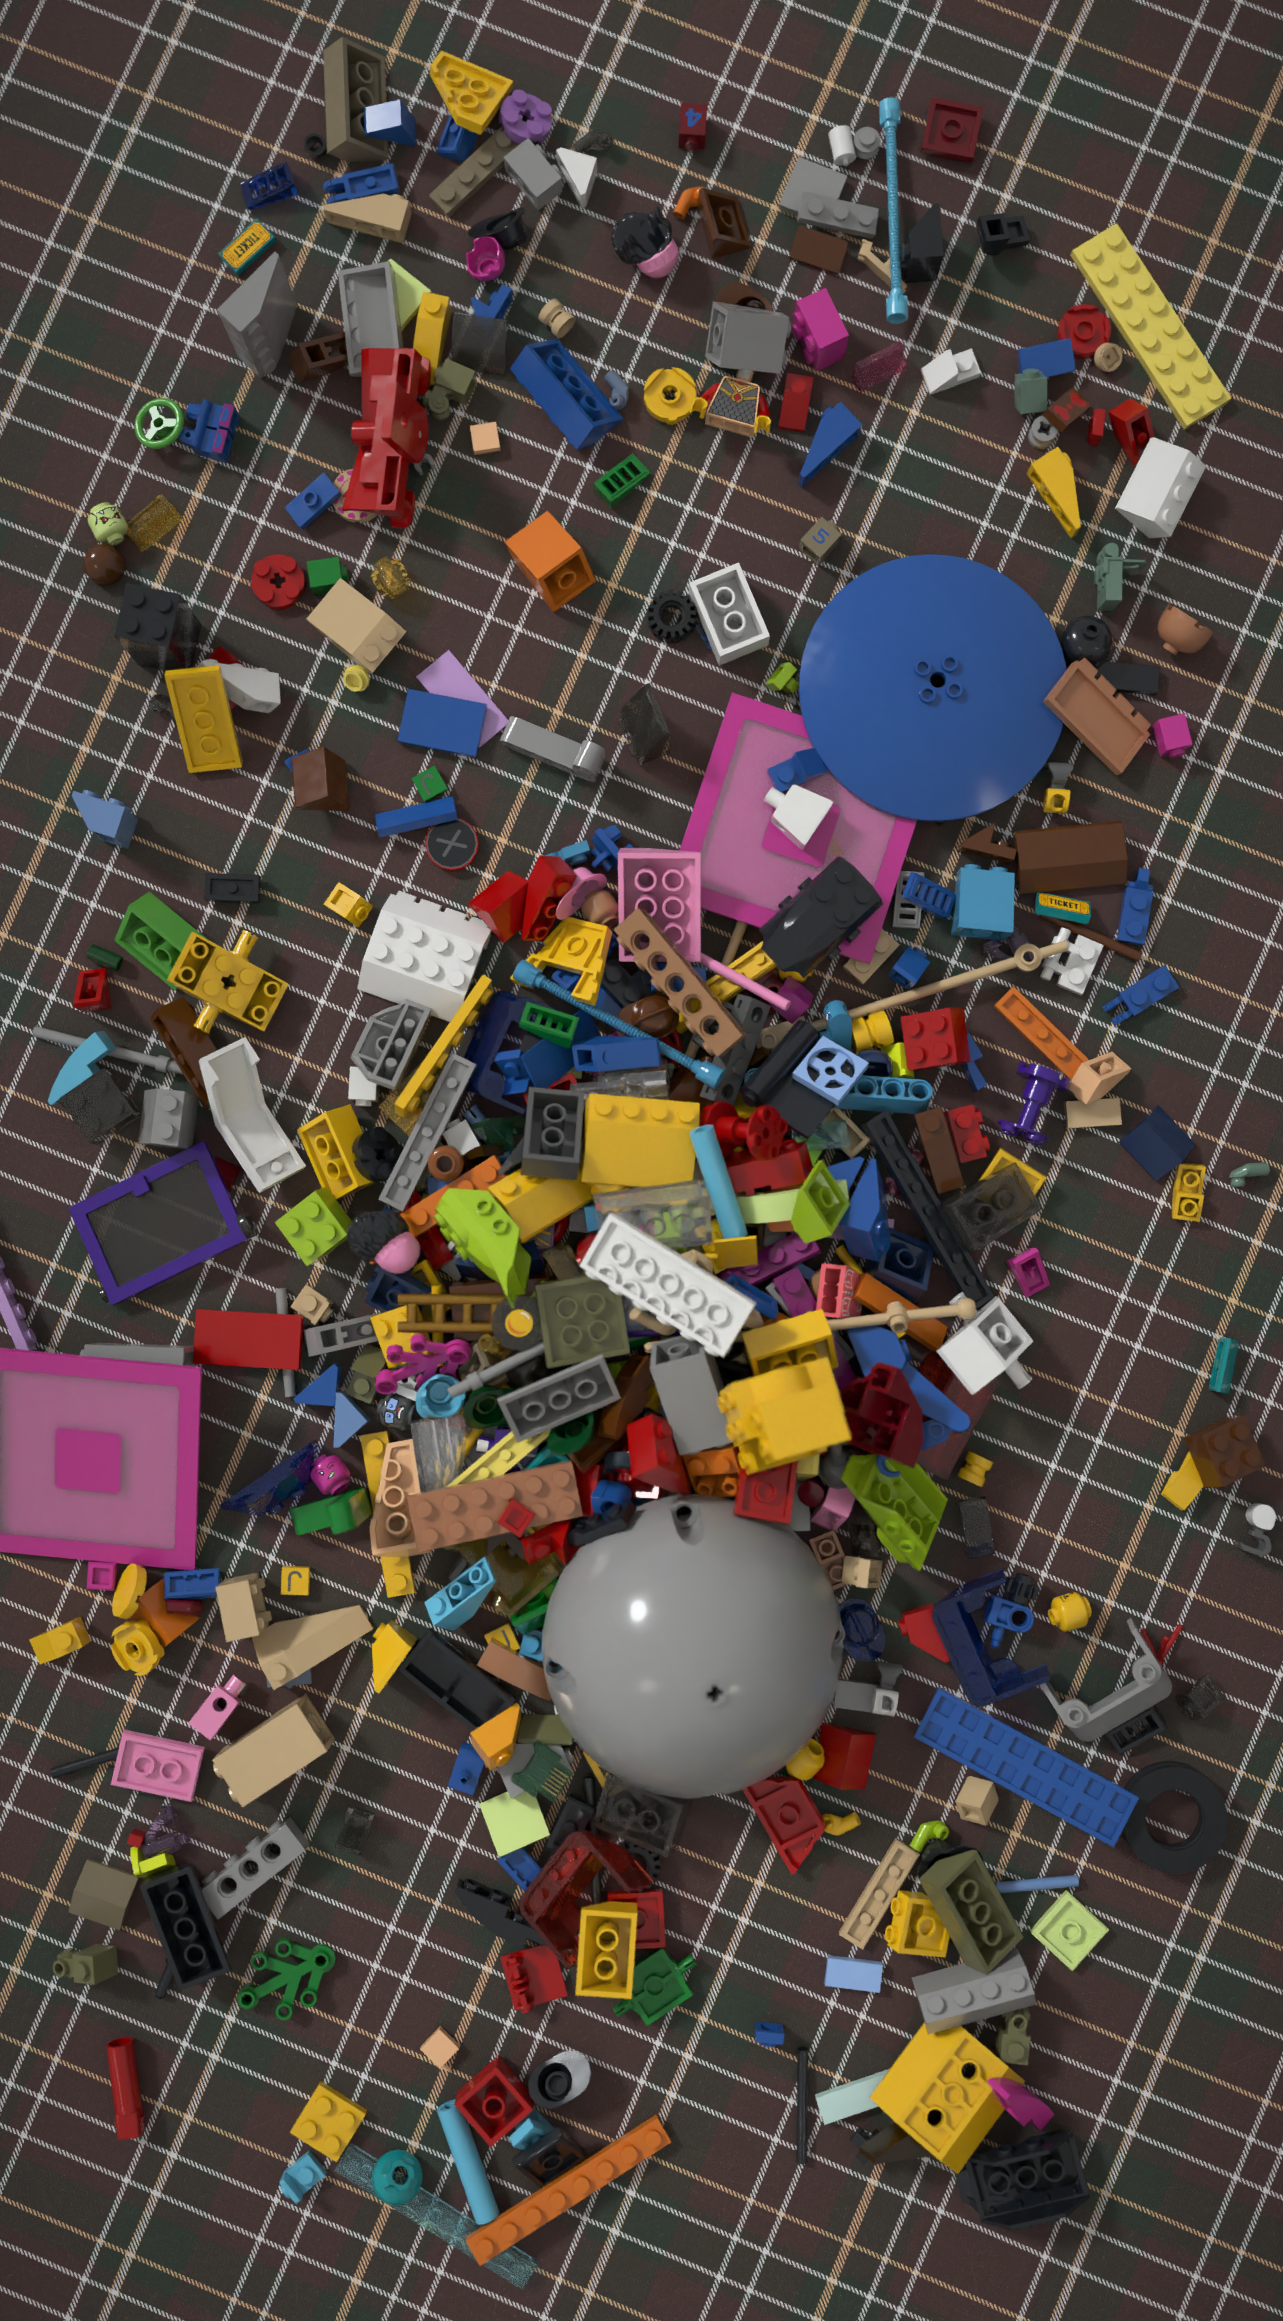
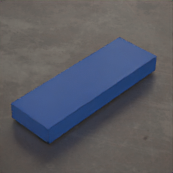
(416, 816)

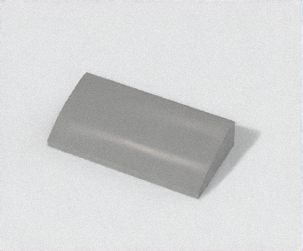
(369, 310)

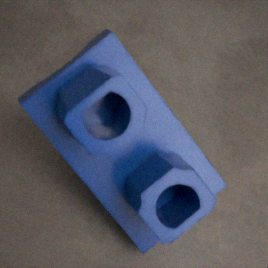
(606, 851)

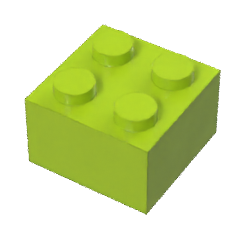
(315, 1226)

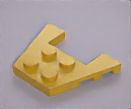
(577, 948)

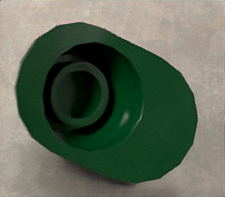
(483, 1407)
(572, 1435)

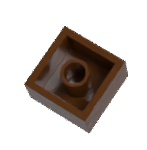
(1224, 1451)

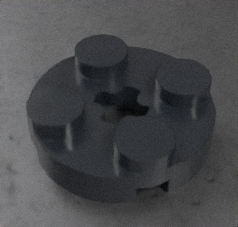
(366, 1162)

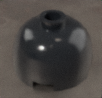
(1088, 639)

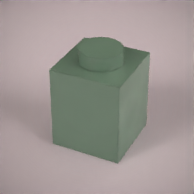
(1030, 391)

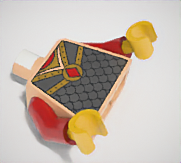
(734, 405)

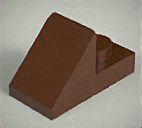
(981, 846)

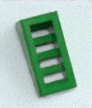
(613, 499)
(556, 1035)

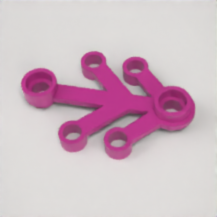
(453, 1352)

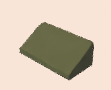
(545, 1728)

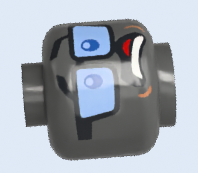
(397, 1411)

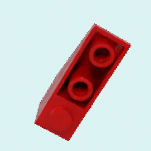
(546, 887)

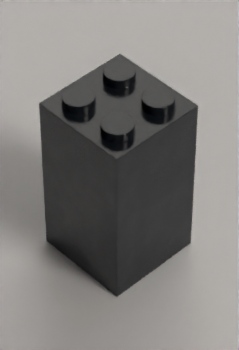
(157, 628)

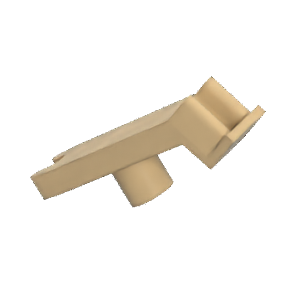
(877, 266)

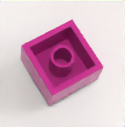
(819, 330)

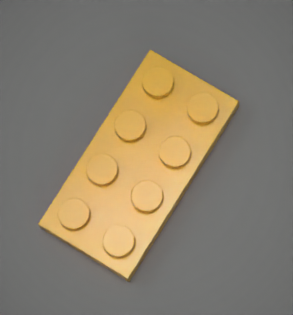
(203, 718)

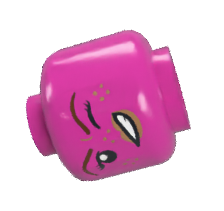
(330, 1474)

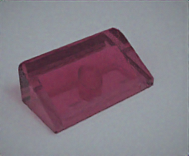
(879, 367)

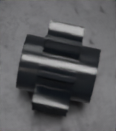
(1021, 1588)

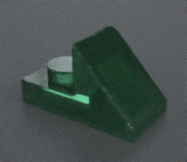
(500, 1130)

